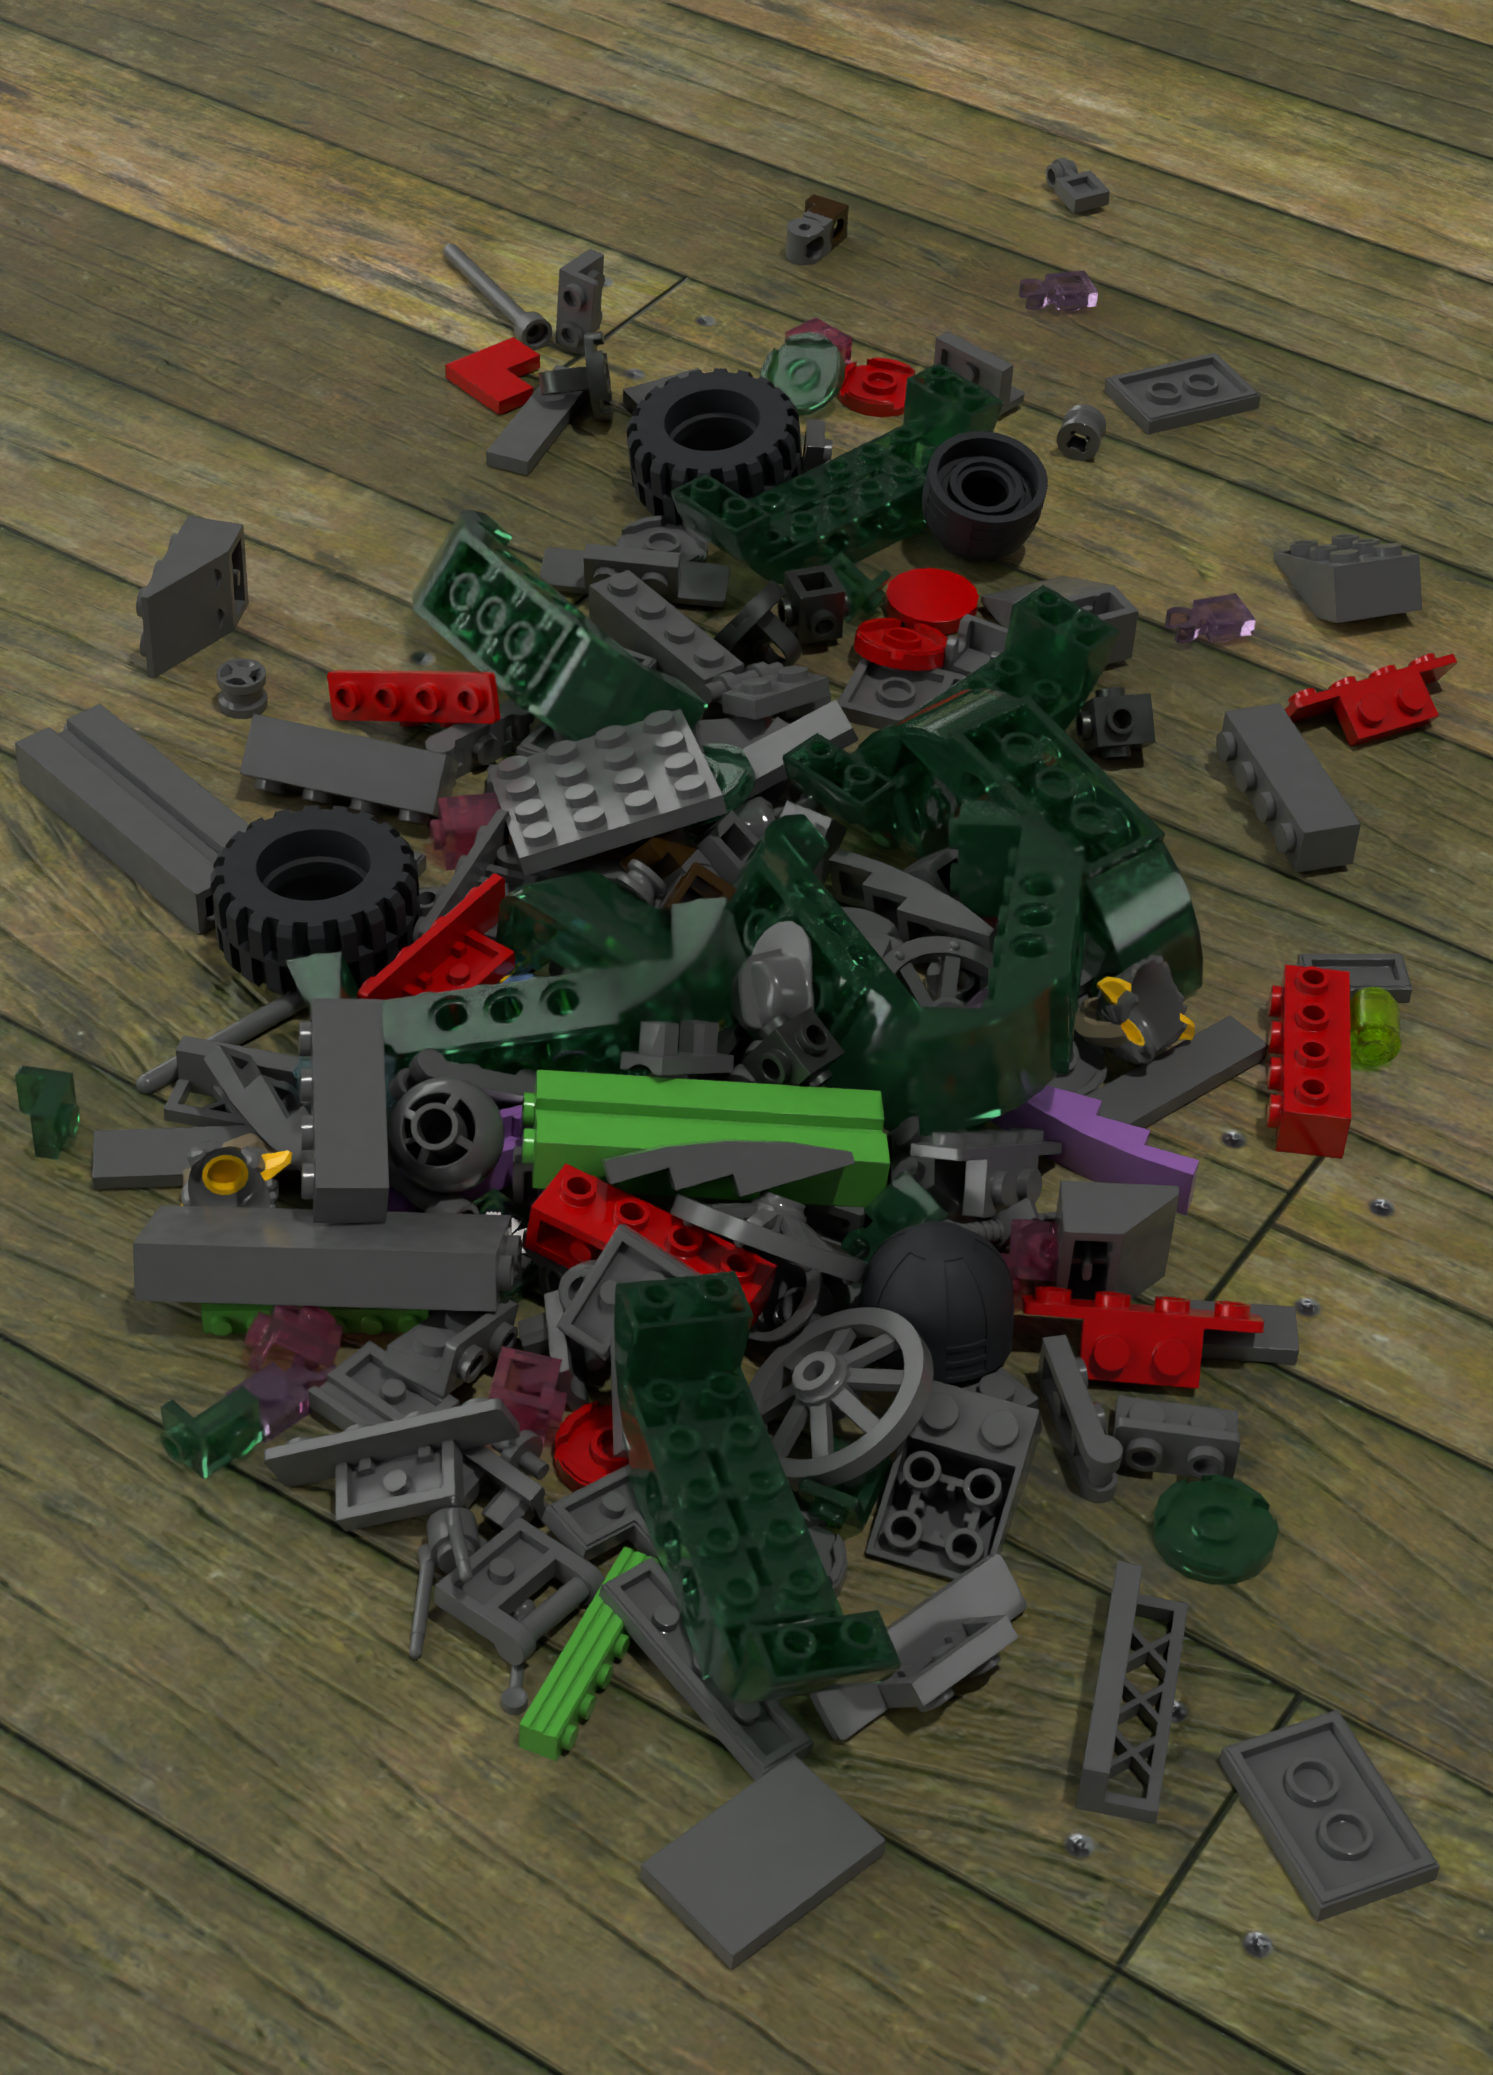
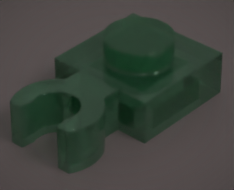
(899, 1205)

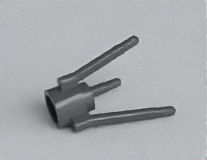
(451, 1542)

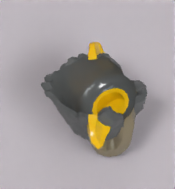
(1136, 1013)
(234, 1173)

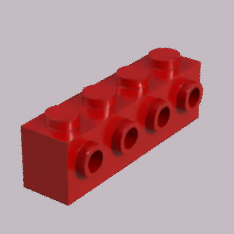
(1311, 1061)
(582, 1212)

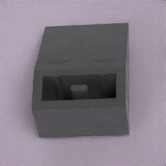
(1353, 577)
(193, 593)
(1094, 597)
(955, 1482)

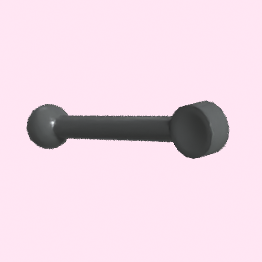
(515, 1698)

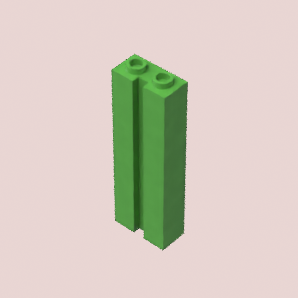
(599, 1116)

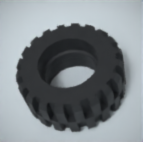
(707, 412)
(343, 860)

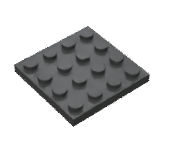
(605, 791)

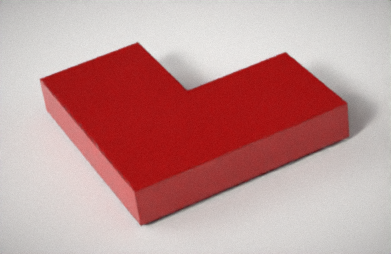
(495, 373)

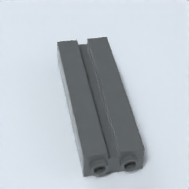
(132, 808)
(290, 1260)

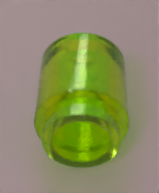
(1374, 1026)

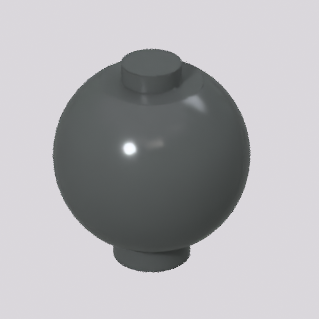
(445, 1135)

